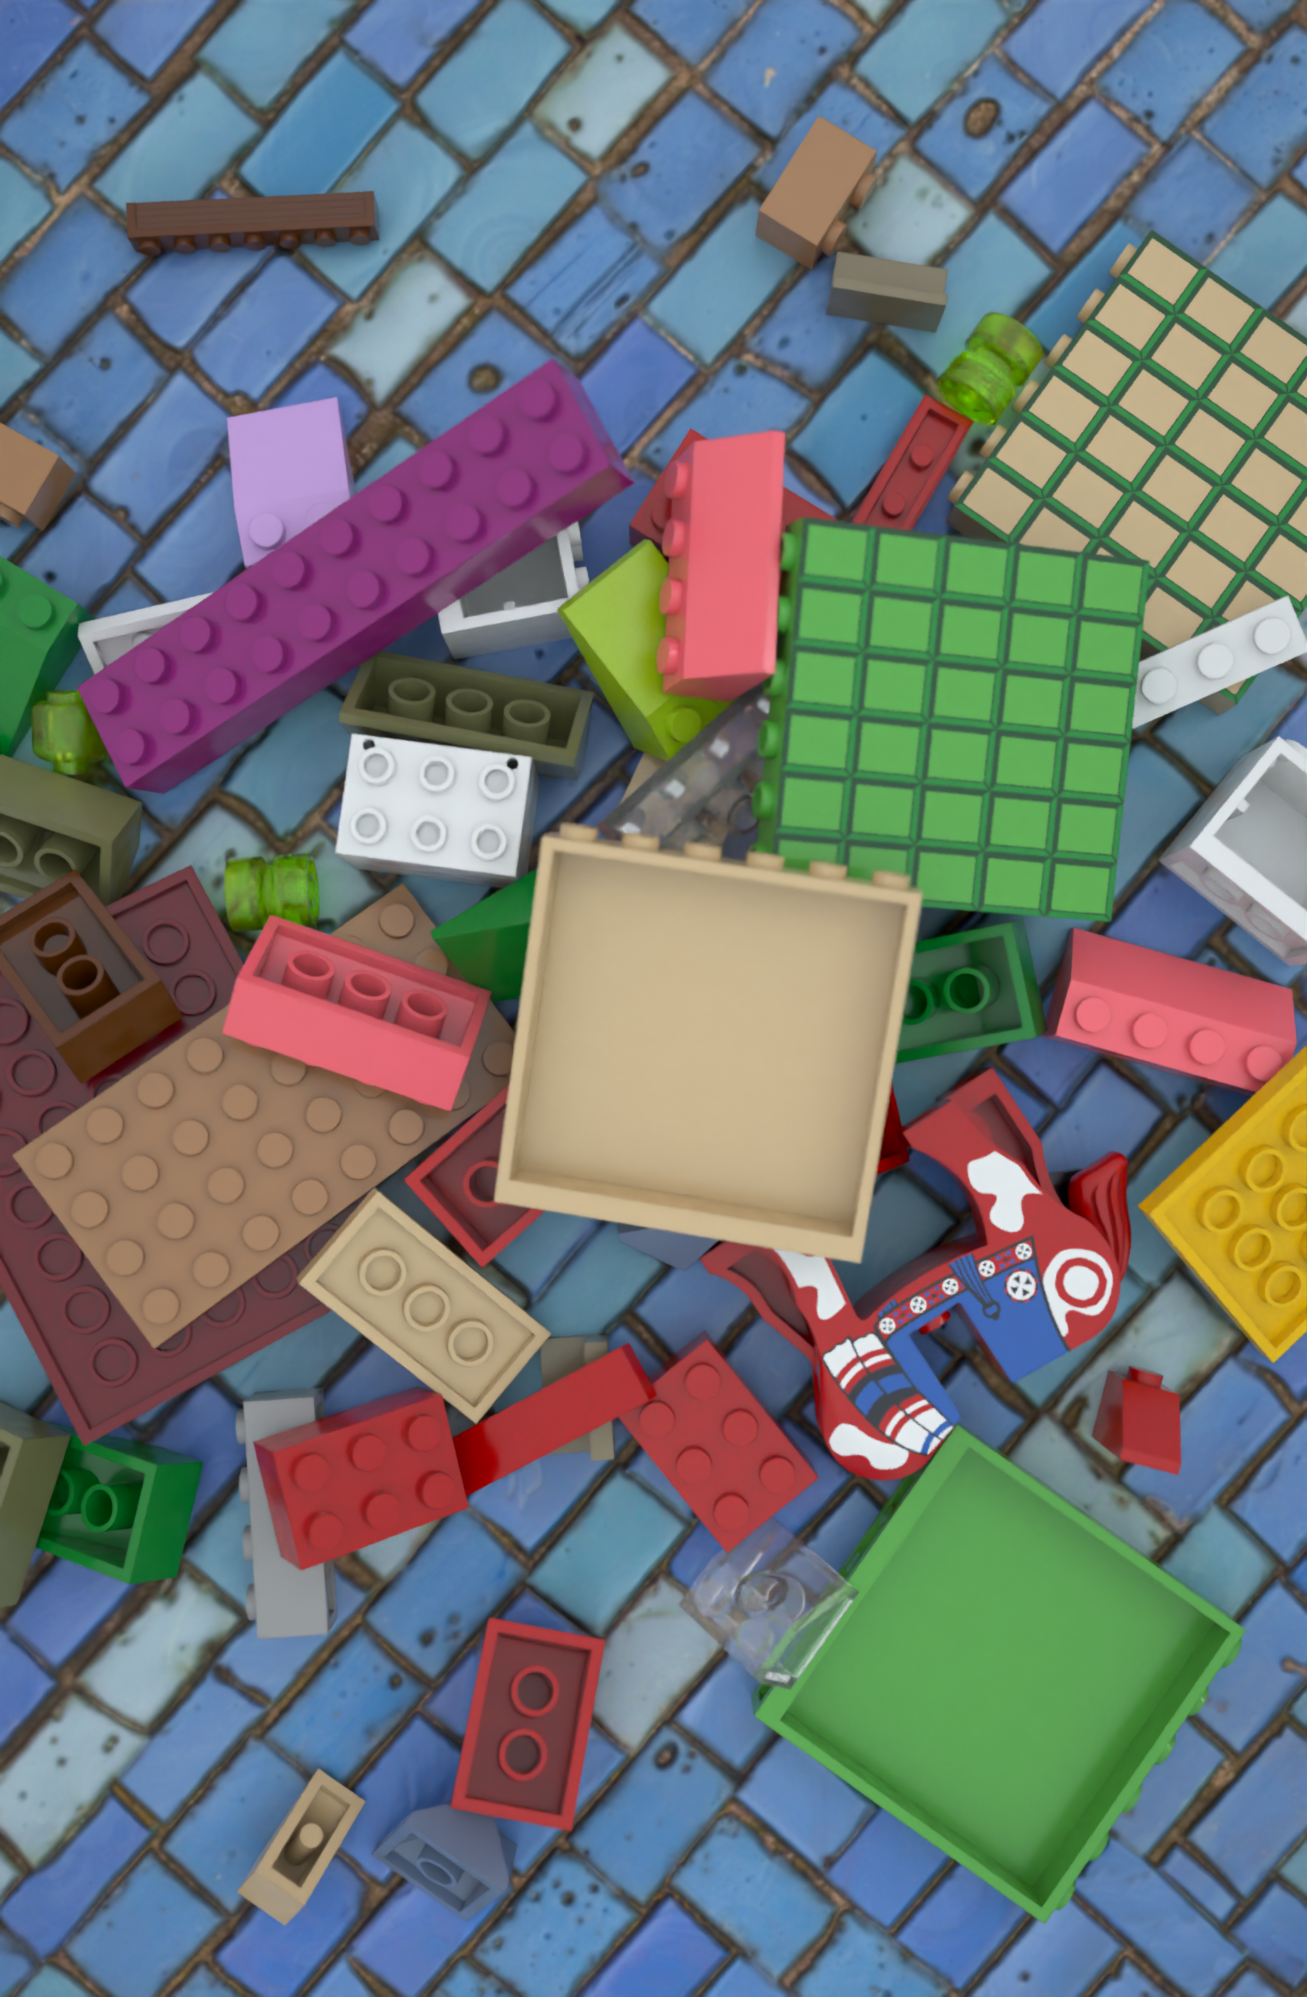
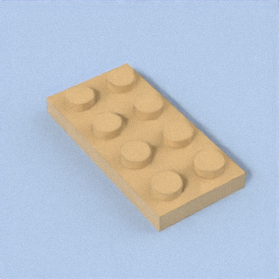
(423, 1305)

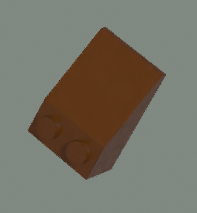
(82, 976)

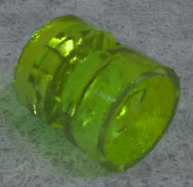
(996, 360)
(281, 889)

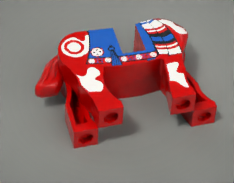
(1022, 1284)

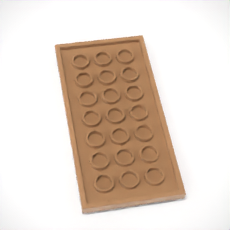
(240, 1153)

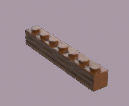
(253, 222)

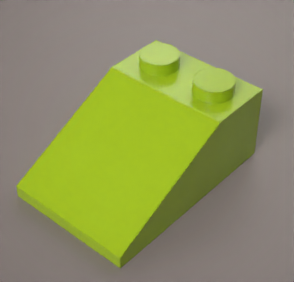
(619, 634)

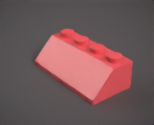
(722, 566)
(356, 1012)
(1171, 1013)

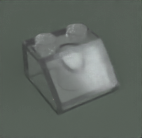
(769, 1603)

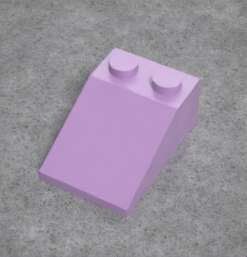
(286, 472)

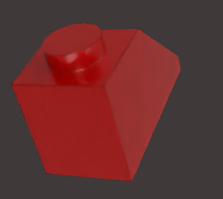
(1140, 1420)

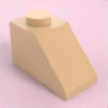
(301, 1848)

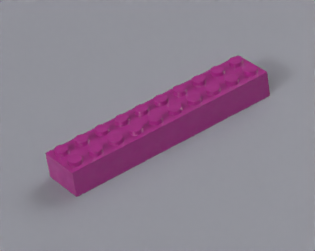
(357, 580)

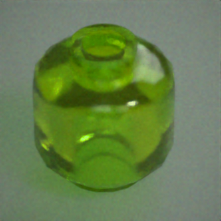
(65, 733)

